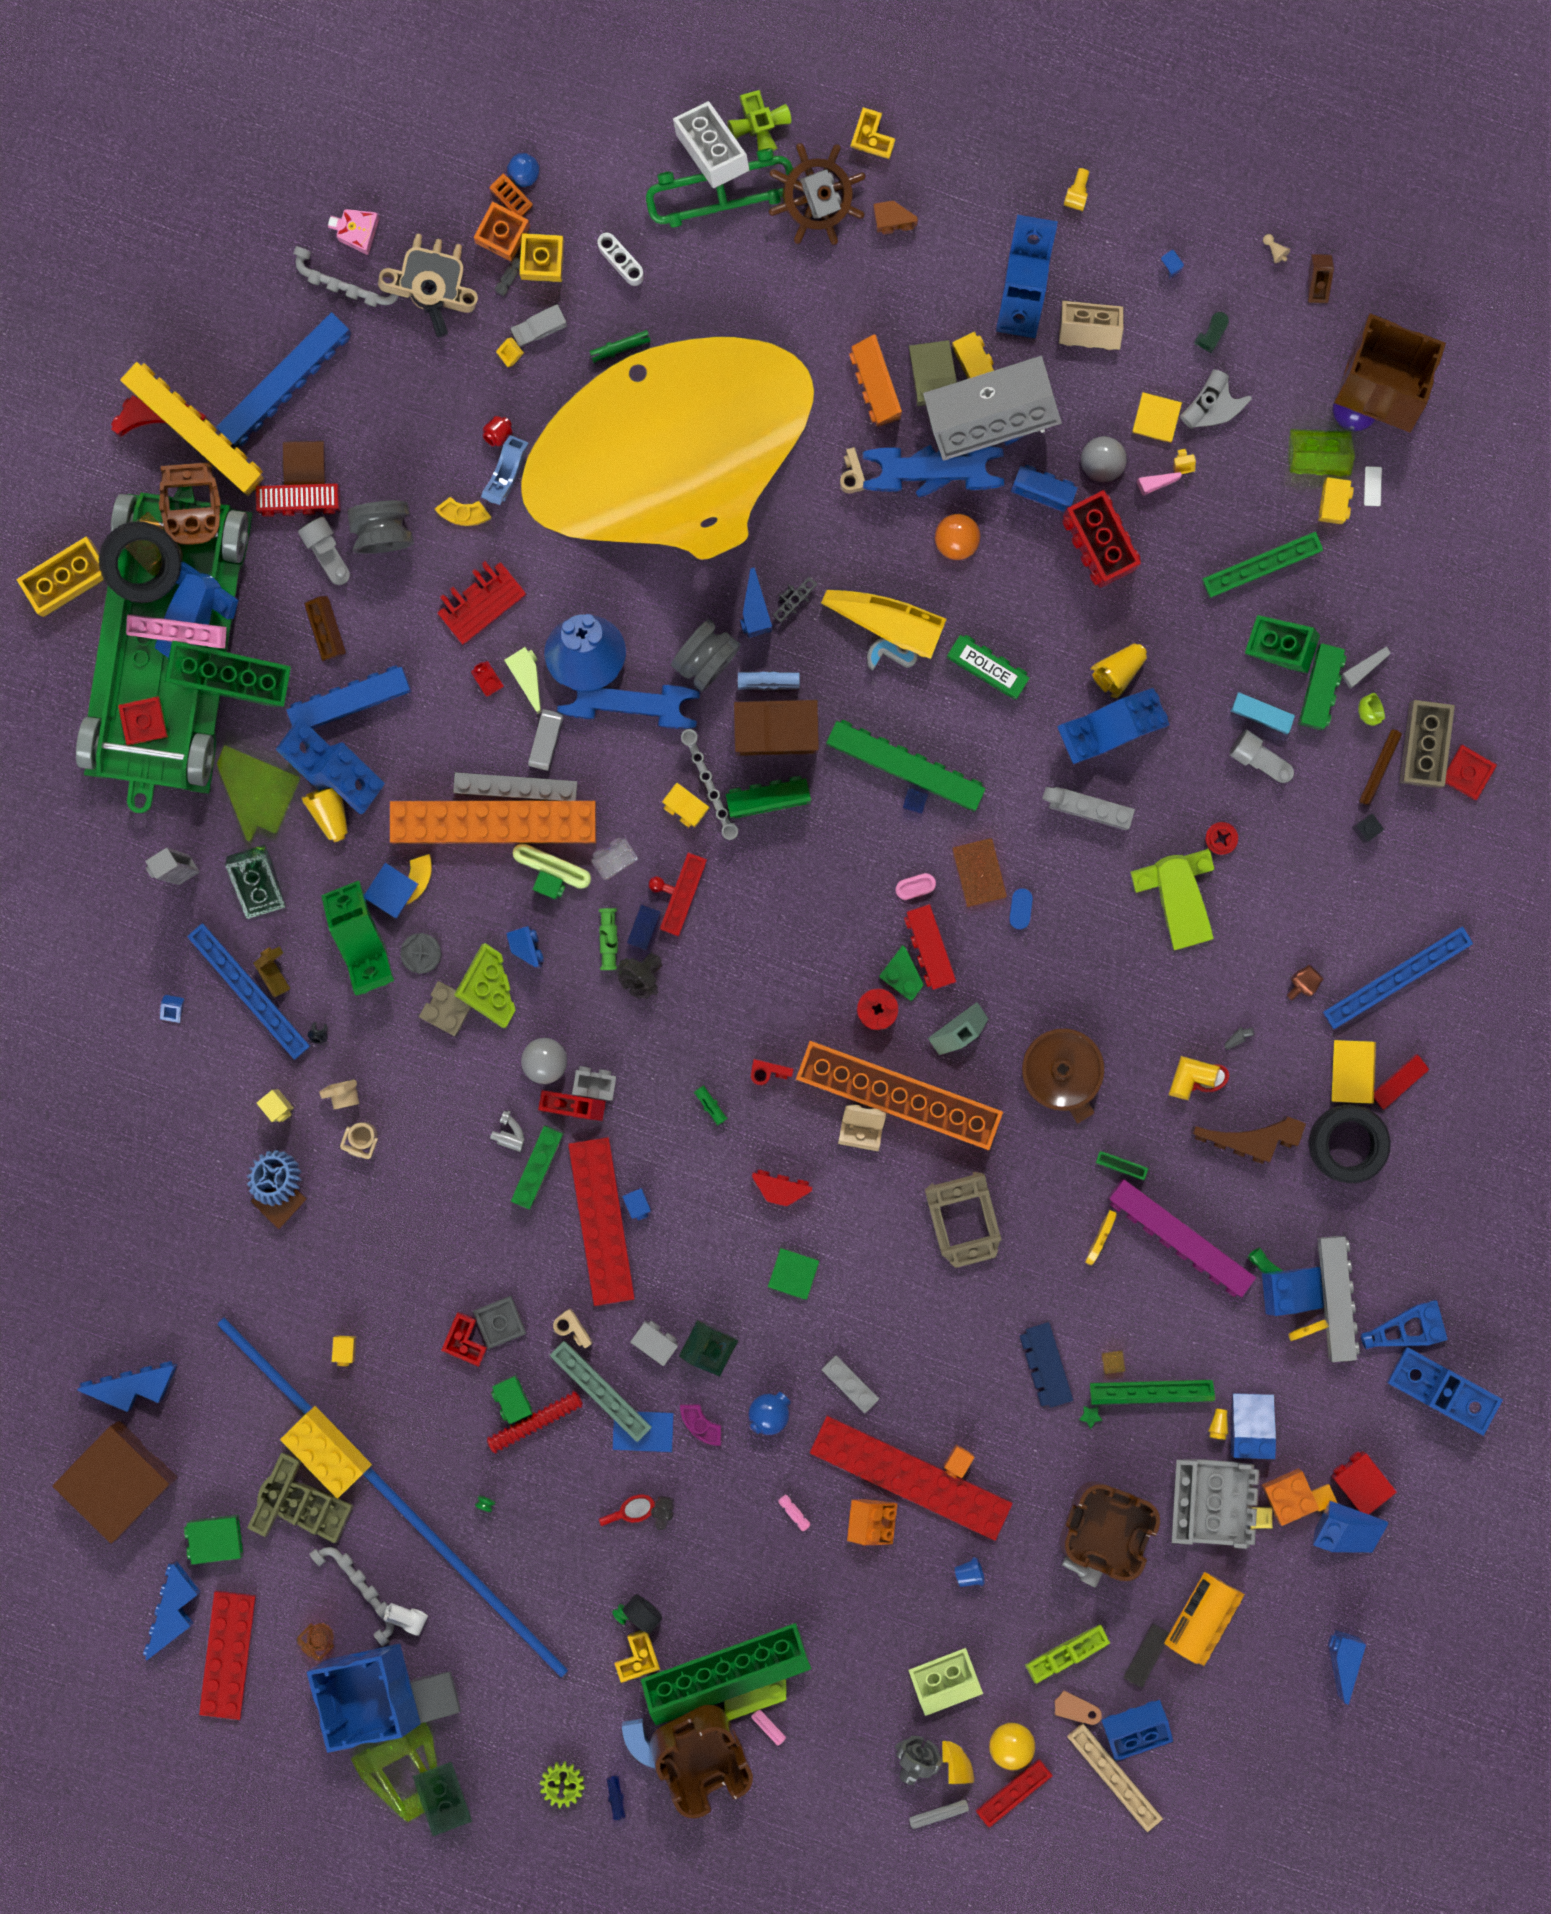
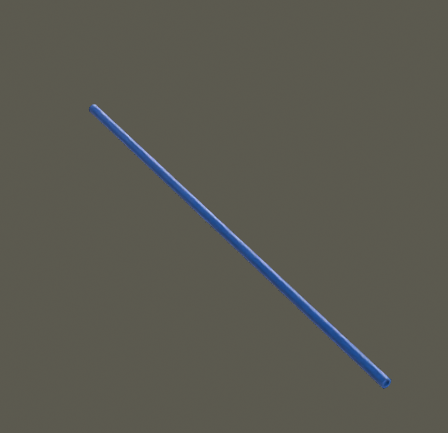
(403, 1508)

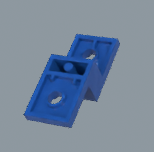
(330, 766)
(1444, 1391)

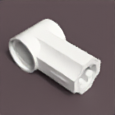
(409, 1620)

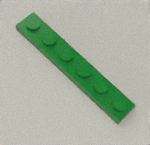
(1262, 564)
(1152, 1392)

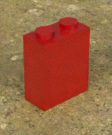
(1363, 1483)

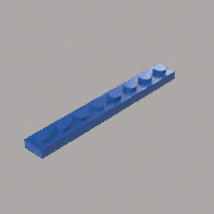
(1397, 977)
(248, 991)

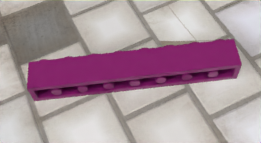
(1182, 1238)

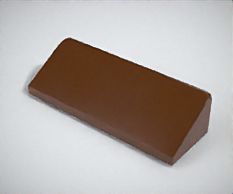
(325, 628)

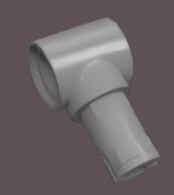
(1086, 1575)

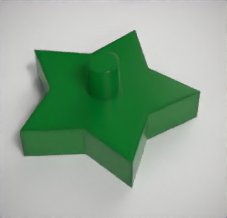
(1090, 1416)

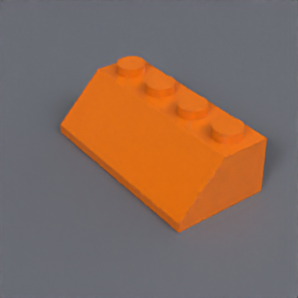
(876, 381)

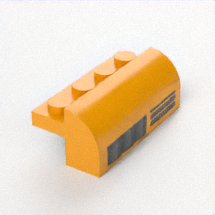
(1204, 1619)

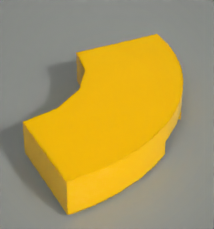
(463, 513)
(420, 873)
(1101, 1237)

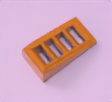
(510, 185)

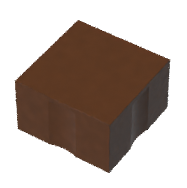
(1390, 373)
(776, 727)
(114, 1481)

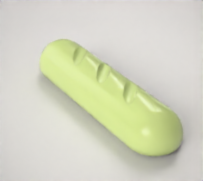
(551, 865)

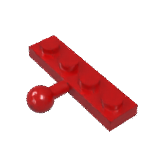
(681, 894)

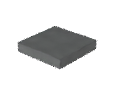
(499, 1322)

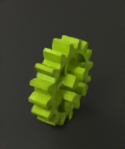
(554, 1775)

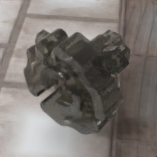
(639, 975)

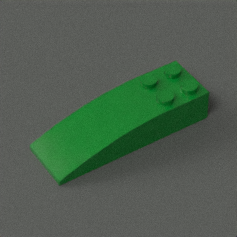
(227, 674)

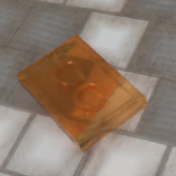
(979, 872)

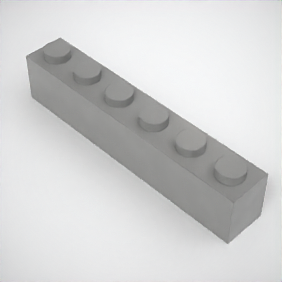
(171, 866)
(1337, 1298)

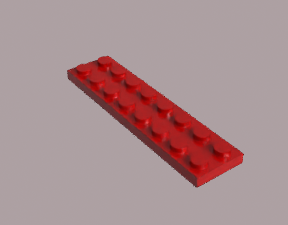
(601, 1221)

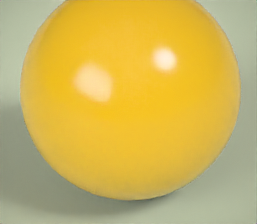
(1012, 1746)

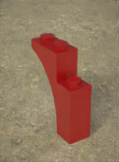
(136, 414)

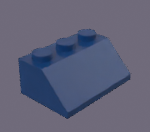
(1044, 488)
(1137, 1730)

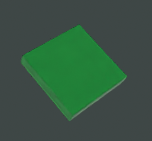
(793, 1273)

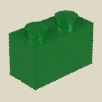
(512, 1399)

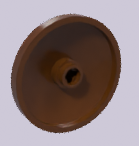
(1063, 1069)

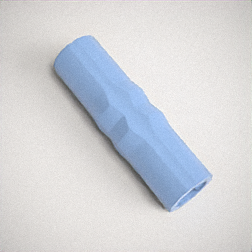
(768, 681)

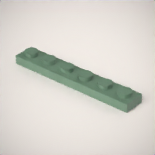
(600, 1391)

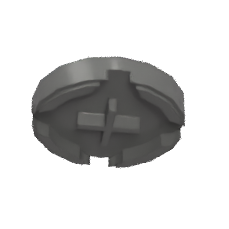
(420, 953)

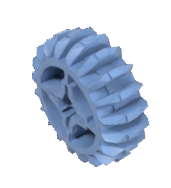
(284, 1181)

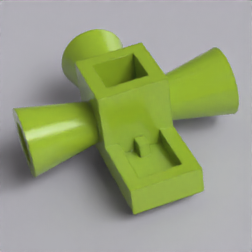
(758, 120)

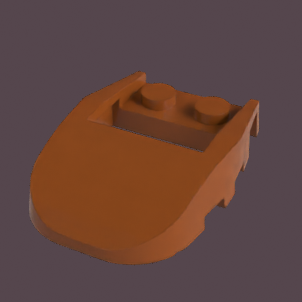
(189, 525)

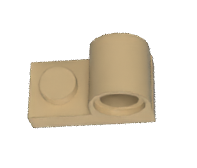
(851, 460)
(581, 1336)

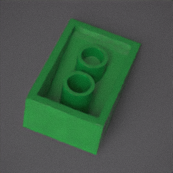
(1283, 643)

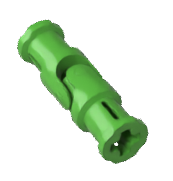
(608, 935)

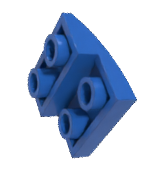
(391, 890)

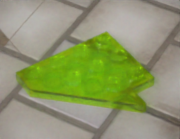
(256, 790)

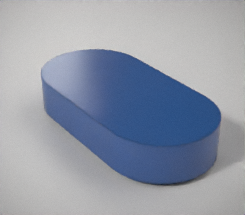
(1020, 908)

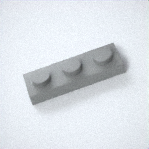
(850, 1383)

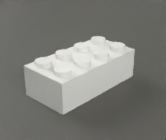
(711, 144)

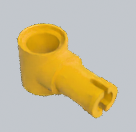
(1077, 195)

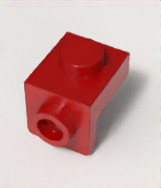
(486, 678)

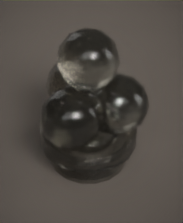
(662, 1511)

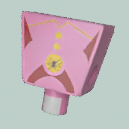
(356, 229)

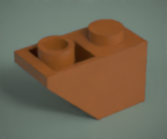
(893, 216)

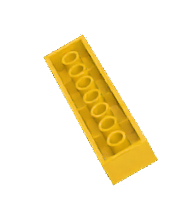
(189, 426)

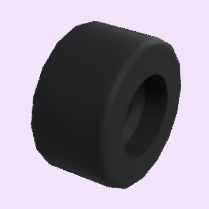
(642, 1613)

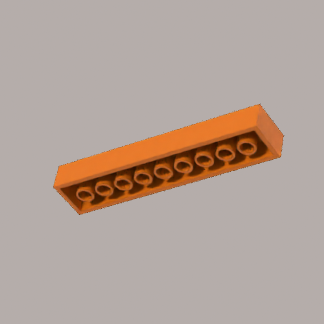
(492, 822)
(899, 1095)

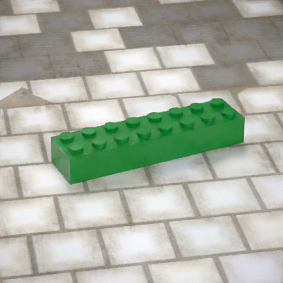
(725, 1674)

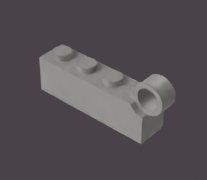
(1089, 807)

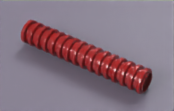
(534, 1422)

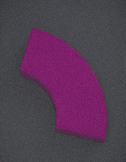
(699, 1425)

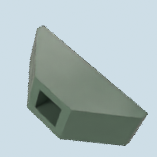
(960, 1030)

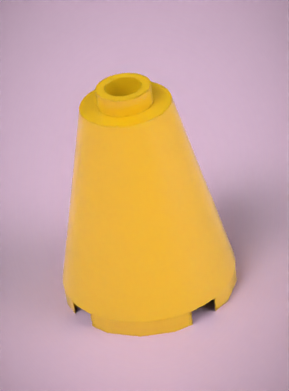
(1119, 669)
(328, 811)

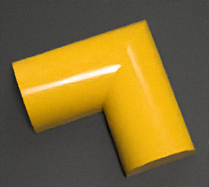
(867, 139)
(1192, 1071)
(642, 1662)

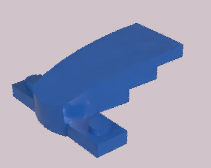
(195, 601)

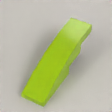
(1067, 1654)

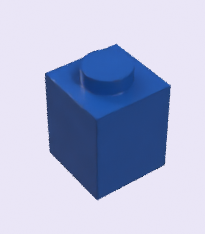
(637, 1204)

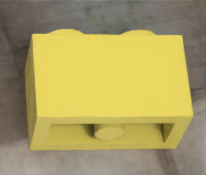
(275, 1106)

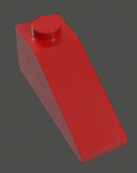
(572, 1105)

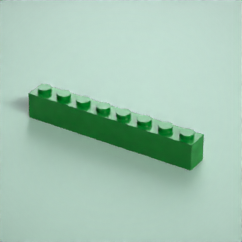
(906, 766)

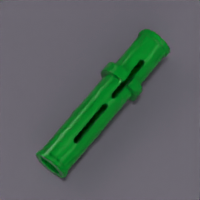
(619, 346)

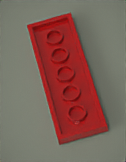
(227, 1655)

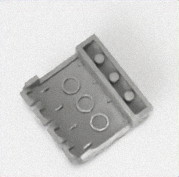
(1215, 1502)

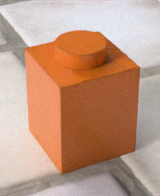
(958, 1462)

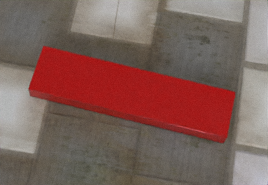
(1014, 1793)

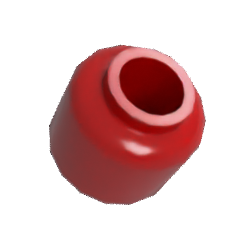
(497, 431)

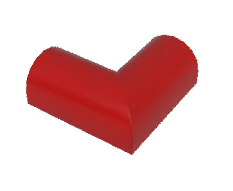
(458, 1342)

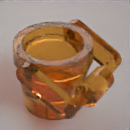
(318, 1638)

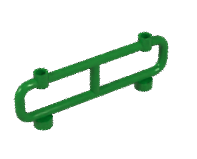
(666, 181)

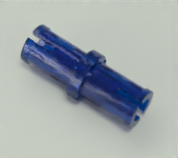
(616, 1798)

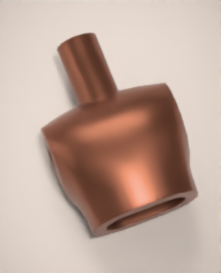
(1305, 981)

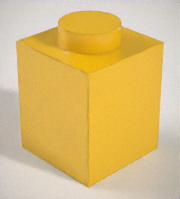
(343, 1350)

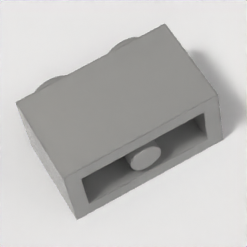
(654, 1342)

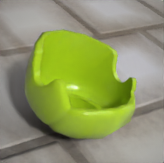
(1371, 710)

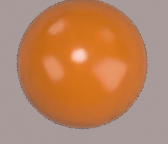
(957, 536)

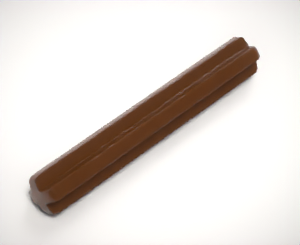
(1380, 767)

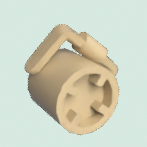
(341, 1094)
(360, 1136)

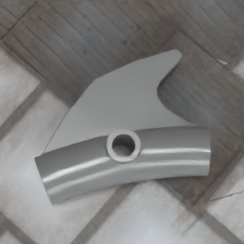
(1222, 405)

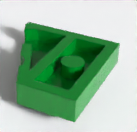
(902, 975)

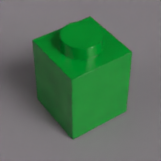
(549, 885)

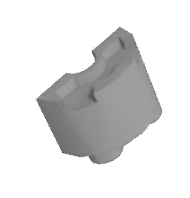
(593, 1084)

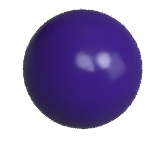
(1351, 419)

